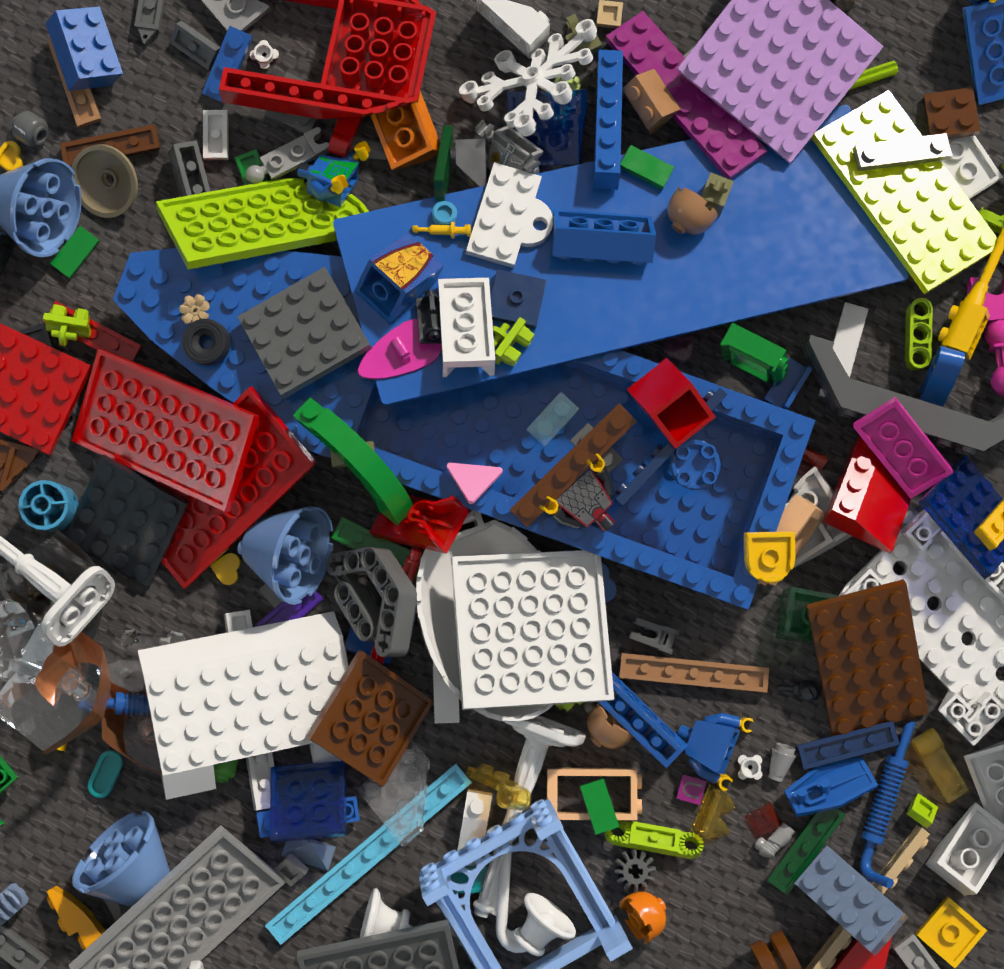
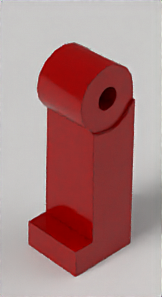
(344, 135)

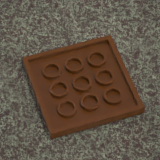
(370, 718)

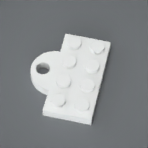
(508, 216)

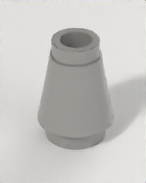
(781, 760)

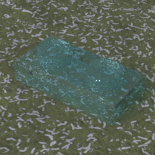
(553, 419)

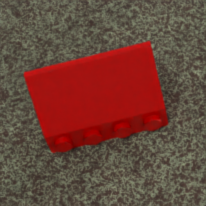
(867, 500)

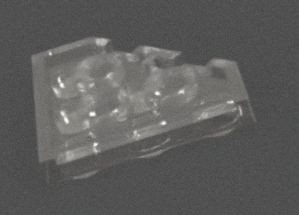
(403, 797)

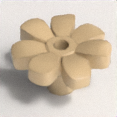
(194, 309)

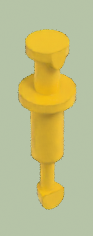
(444, 230)

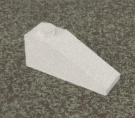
(475, 816)

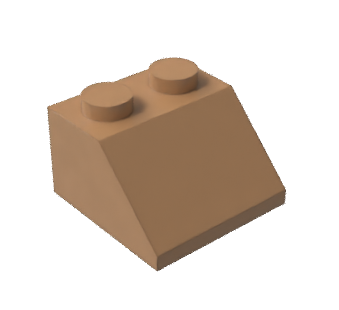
(650, 100)

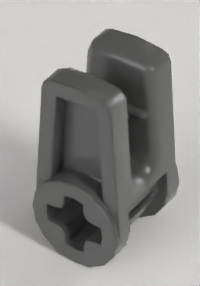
(660, 630)

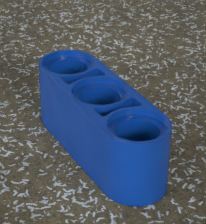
(941, 376)

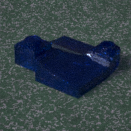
(562, 133)

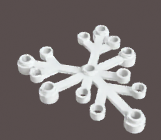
(534, 77)

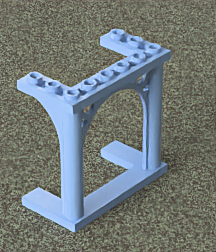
(438, 888)

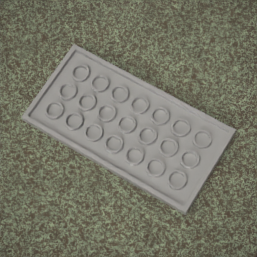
(186, 909)

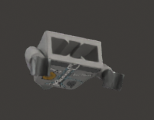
(509, 148)

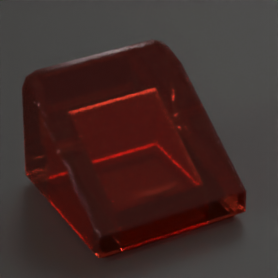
(763, 819)

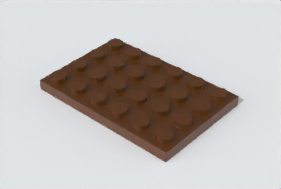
(868, 657)

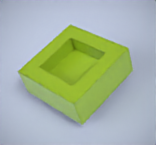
(922, 810)

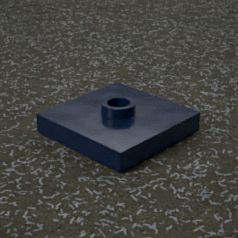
(517, 297)

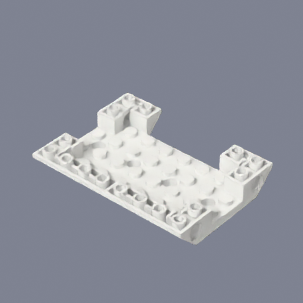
(965, 604)

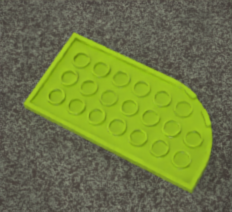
(250, 221)

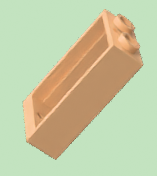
(801, 518)
(635, 783)

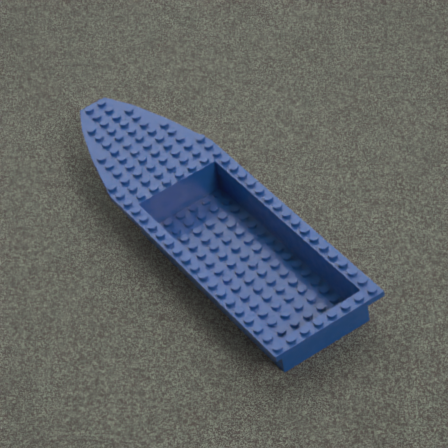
(660, 530)

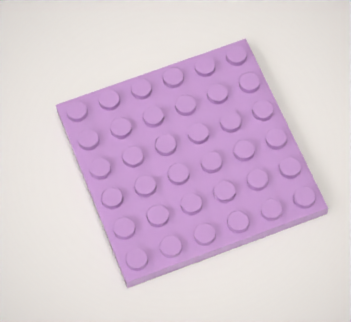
(780, 66)

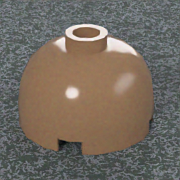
(689, 212)
(606, 729)

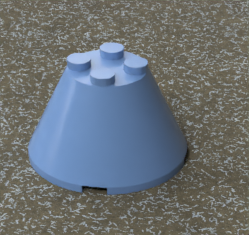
(40, 205)
(289, 551)
(123, 861)

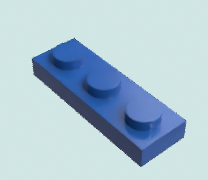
(230, 56)

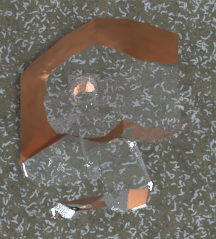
(52, 689)

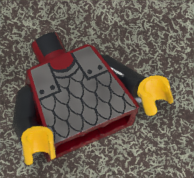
(585, 500)

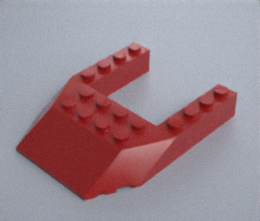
(370, 64)

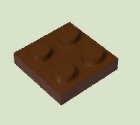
(952, 113)

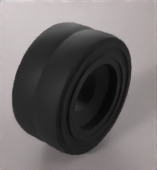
(193, 336)

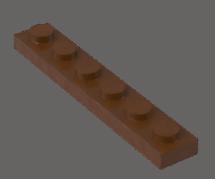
(573, 464)

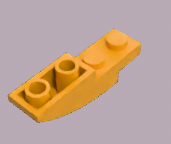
(74, 916)

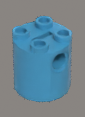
(48, 505)

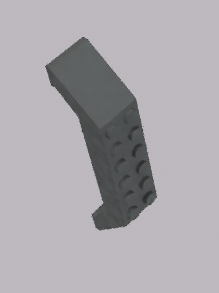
(857, 399)

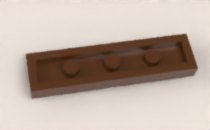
(129, 142)

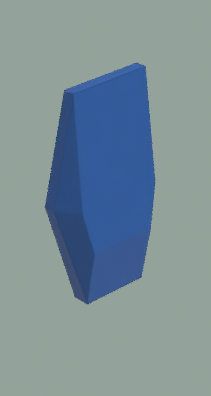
(830, 786)

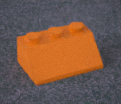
(407, 134)

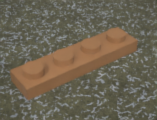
(81, 101)

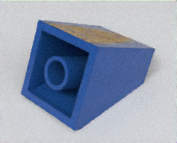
(398, 276)

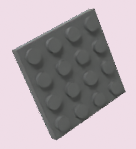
(304, 332)

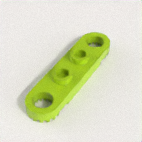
(656, 839)

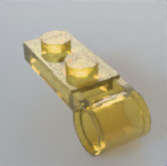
(939, 765)
(509, 793)

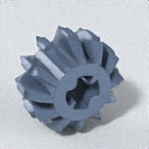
(11, 901)

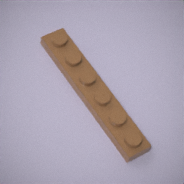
(694, 672)

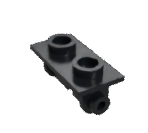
(428, 318)

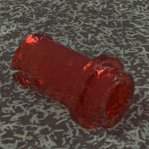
(814, 458)

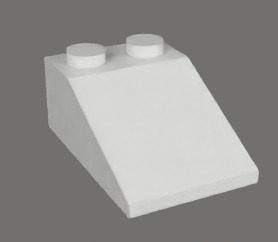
(517, 22)
(969, 851)

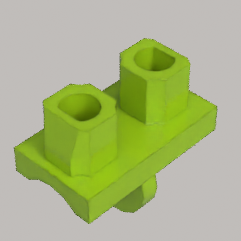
(67, 327)
(518, 333)

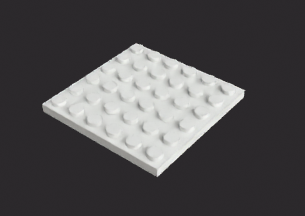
(531, 629)

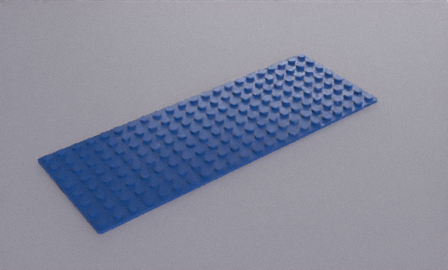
(779, 245)

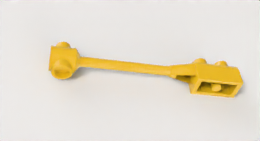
(970, 316)

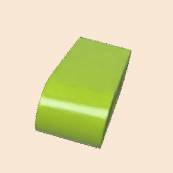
(924, 324)

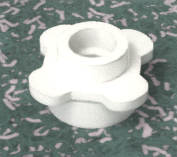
(264, 47)
(755, 772)

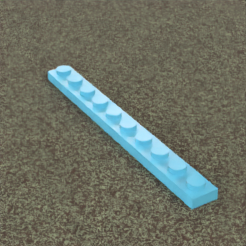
(360, 861)

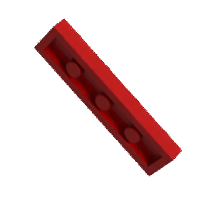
(107, 339)

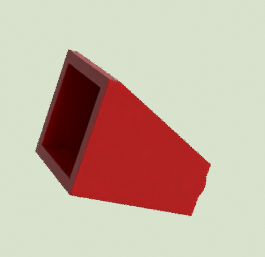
(671, 403)

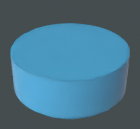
(444, 213)

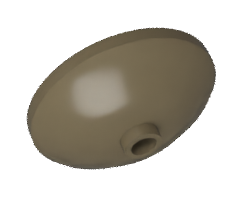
(98, 191)

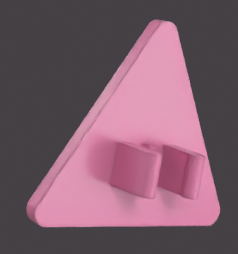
(473, 479)

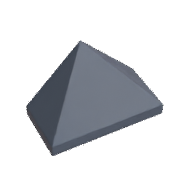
(310, 852)

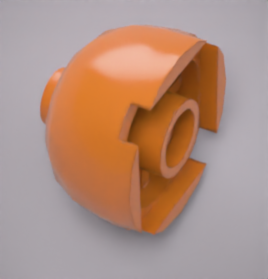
(645, 915)

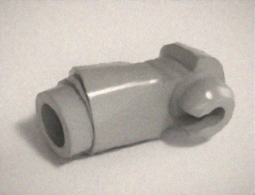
(775, 841)

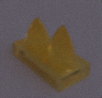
(707, 820)

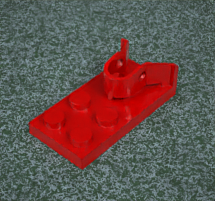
(427, 526)

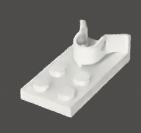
(466, 324)

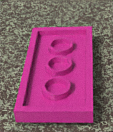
(902, 447)

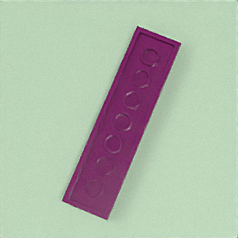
(709, 126)

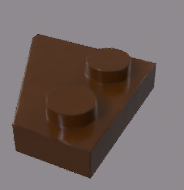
(14, 461)

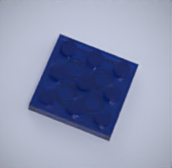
(308, 801)

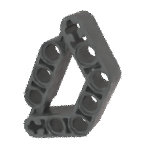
(392, 624)

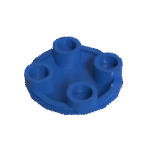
(695, 464)

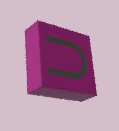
(691, 789)

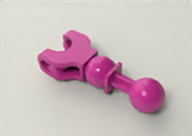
(994, 333)

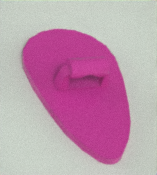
(398, 353)

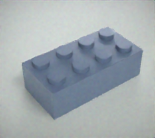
(851, 900)

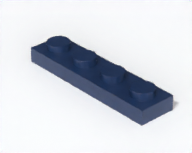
(847, 745)

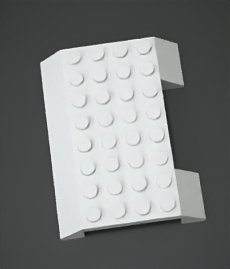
(239, 696)

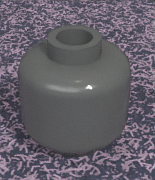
(29, 129)

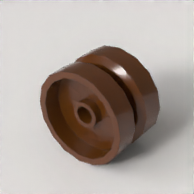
(780, 958)

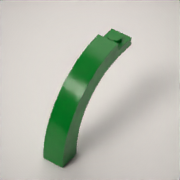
(359, 457)

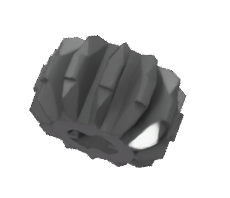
(627, 875)

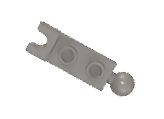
(288, 157)

